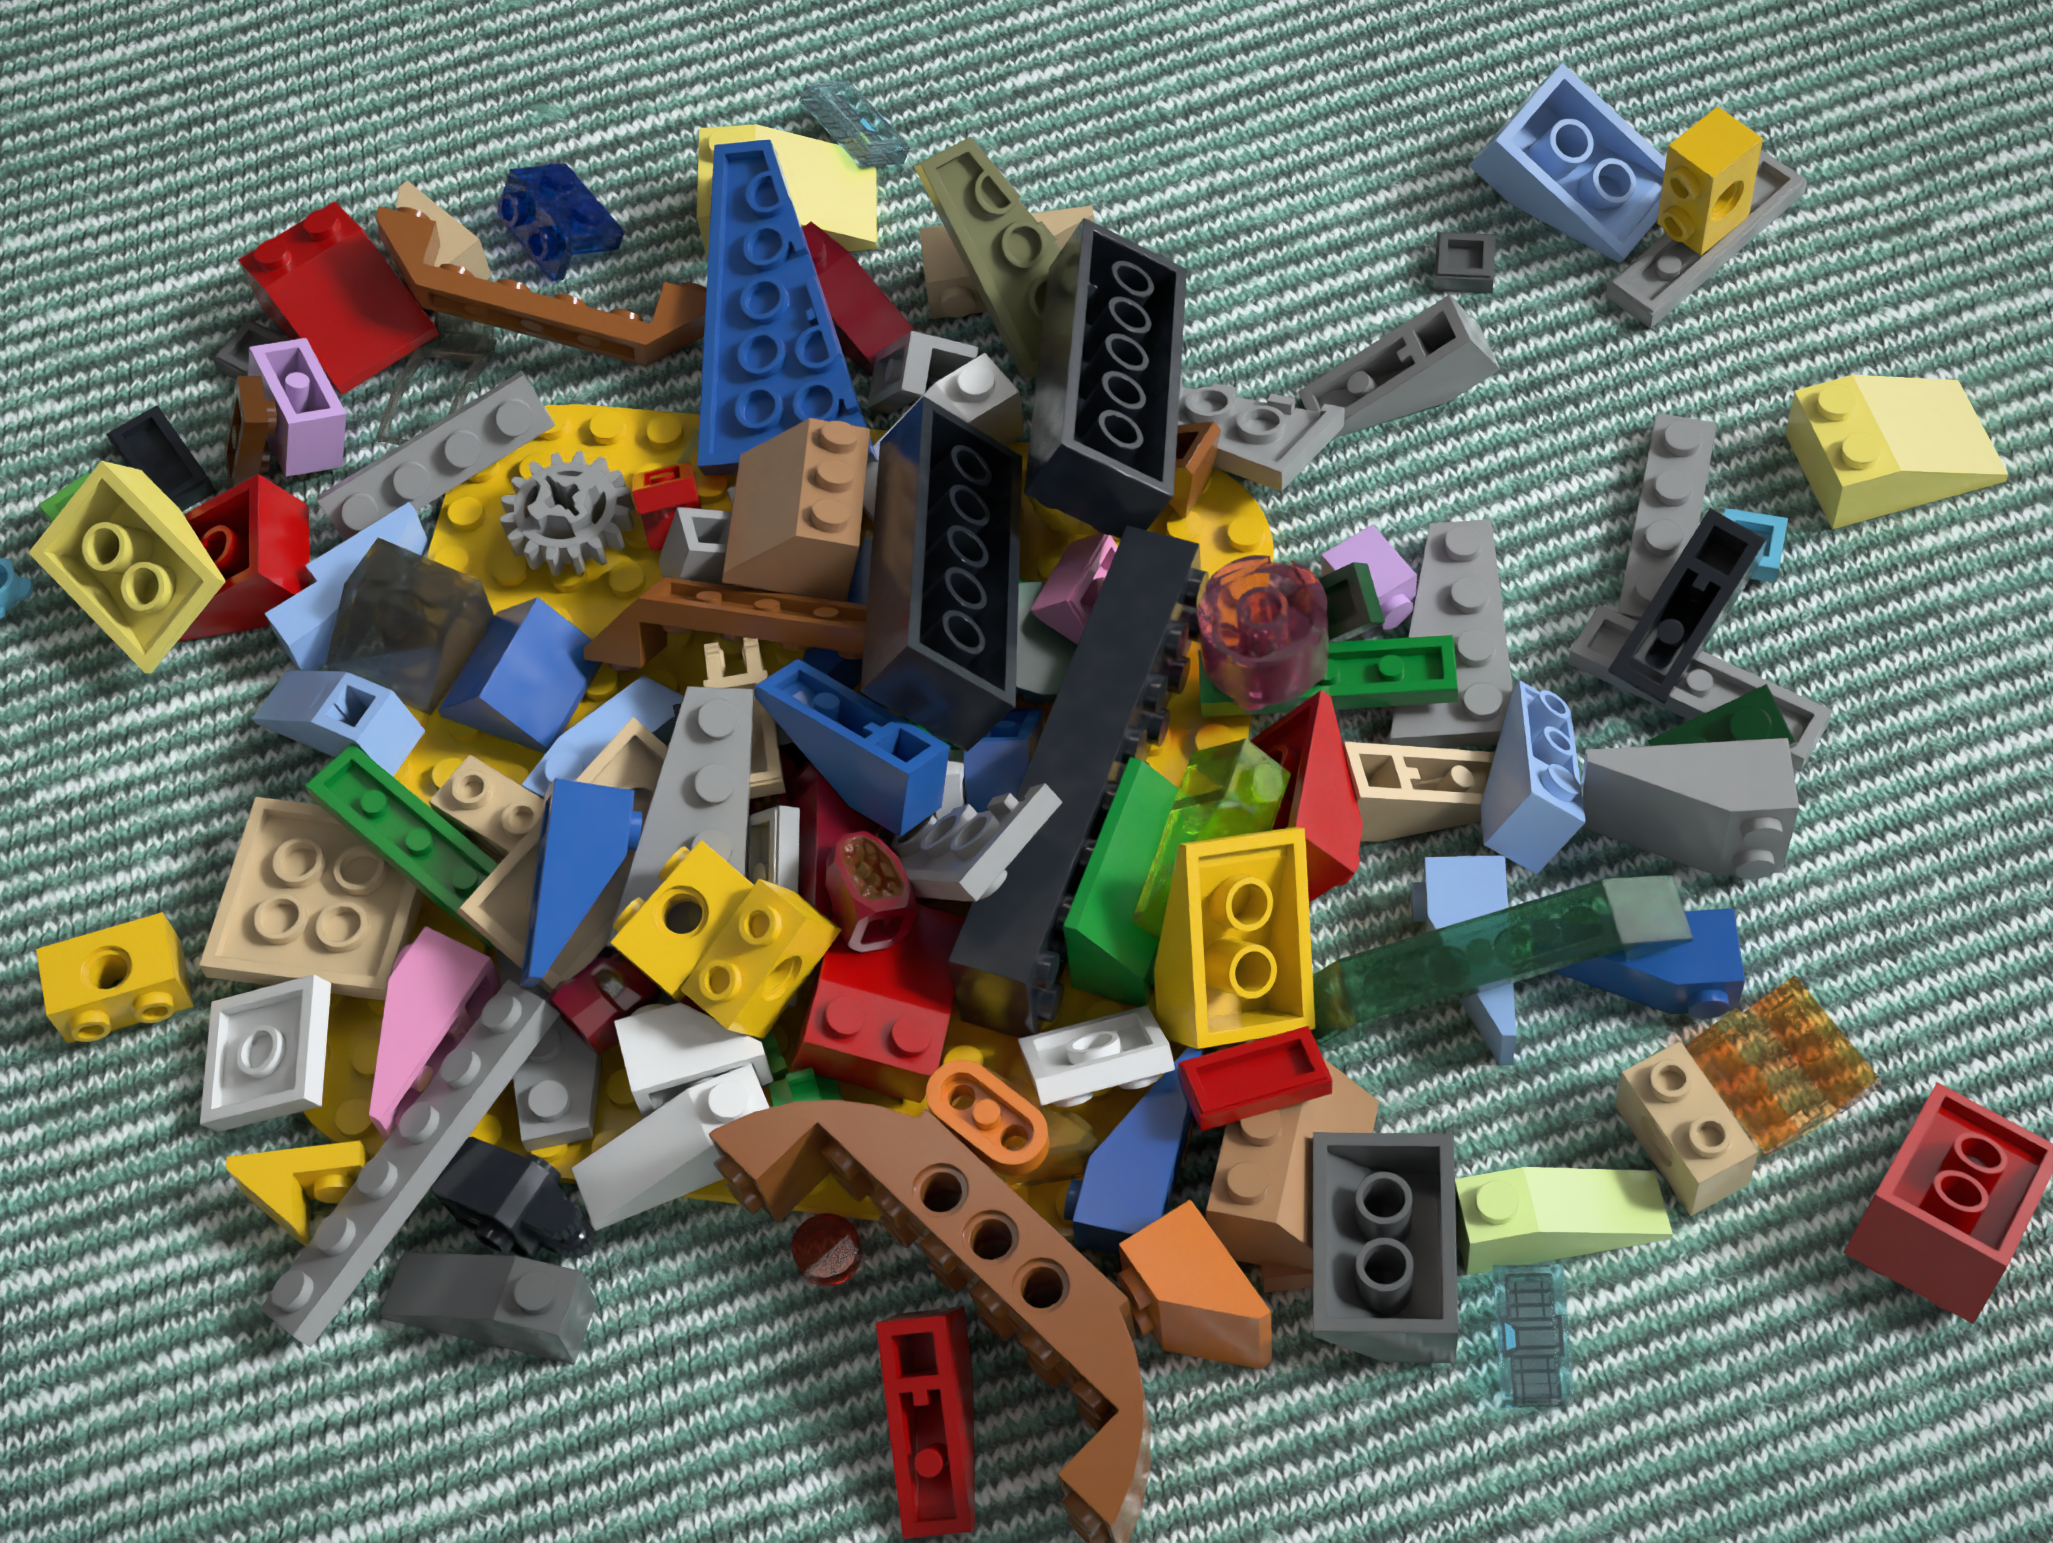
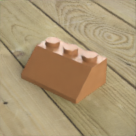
(799, 511)
(1265, 1174)

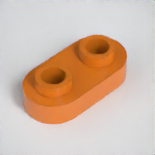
(991, 1119)

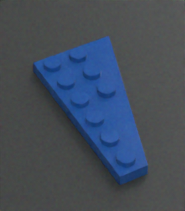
(767, 322)

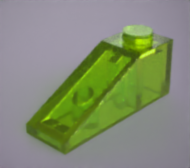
(1221, 795)

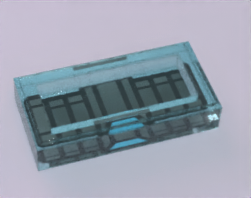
(854, 123)
(1532, 1336)

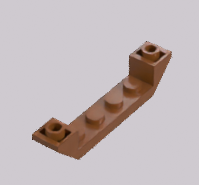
(510, 305)
(732, 611)

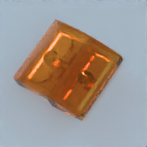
(1783, 1066)

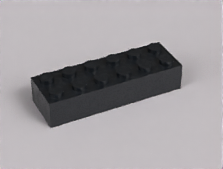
(1108, 382)
(944, 576)

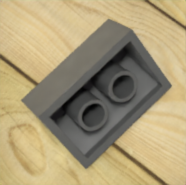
(1385, 1245)

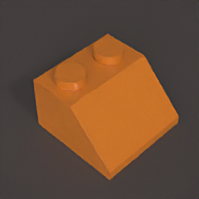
(1193, 1292)

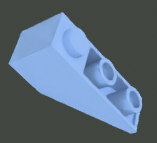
(340, 709)
(1533, 782)

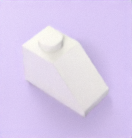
(680, 1048)

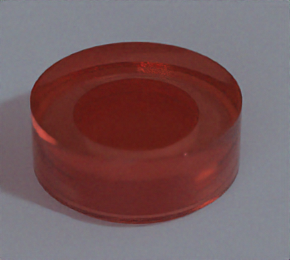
(826, 1249)

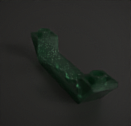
(1495, 951)

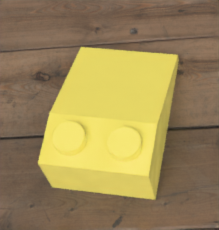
(821, 179)
(1888, 445)
(129, 562)

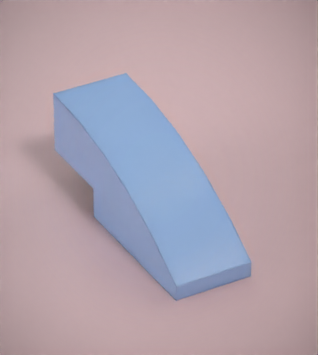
(308, 618)

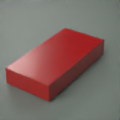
(1254, 1078)

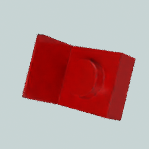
(659, 494)

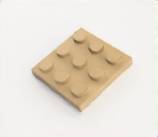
(309, 904)

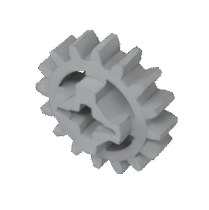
(567, 513)

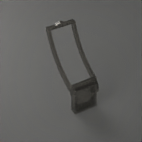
(457, 341)

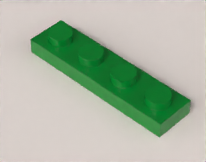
(1365, 677)
(402, 831)

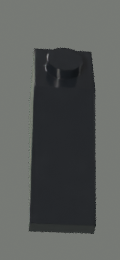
(1689, 606)

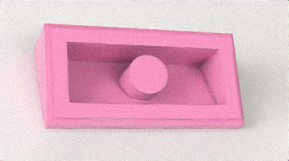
(1075, 585)

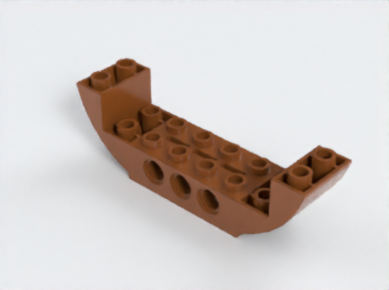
(962, 1220)

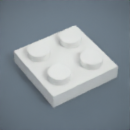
(266, 1053)
(1096, 1055)

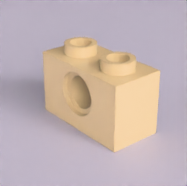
(487, 807)
(1686, 1128)

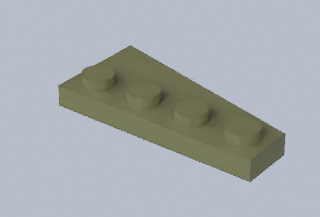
(997, 243)

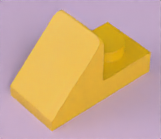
(289, 1178)

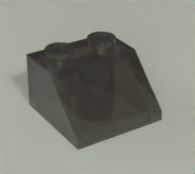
(408, 624)

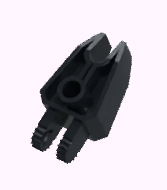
(512, 1202)

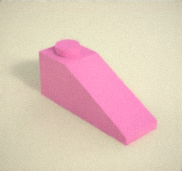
(428, 1010)

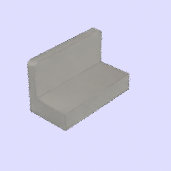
(906, 363)

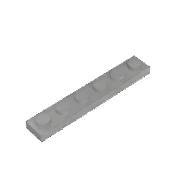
(409, 1162)

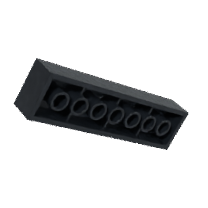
(1104, 713)

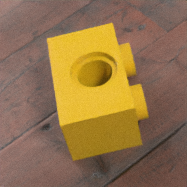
(1709, 180)
(643, 930)
(760, 959)
(81, 969)

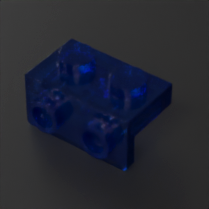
(555, 217)

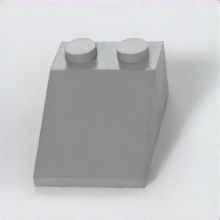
(1697, 803)

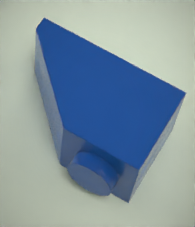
(1002, 757)

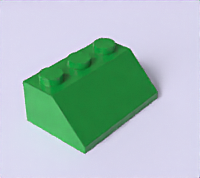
(1103, 945)

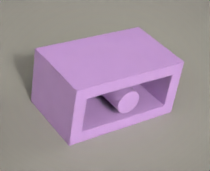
(307, 408)

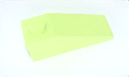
(1555, 1214)

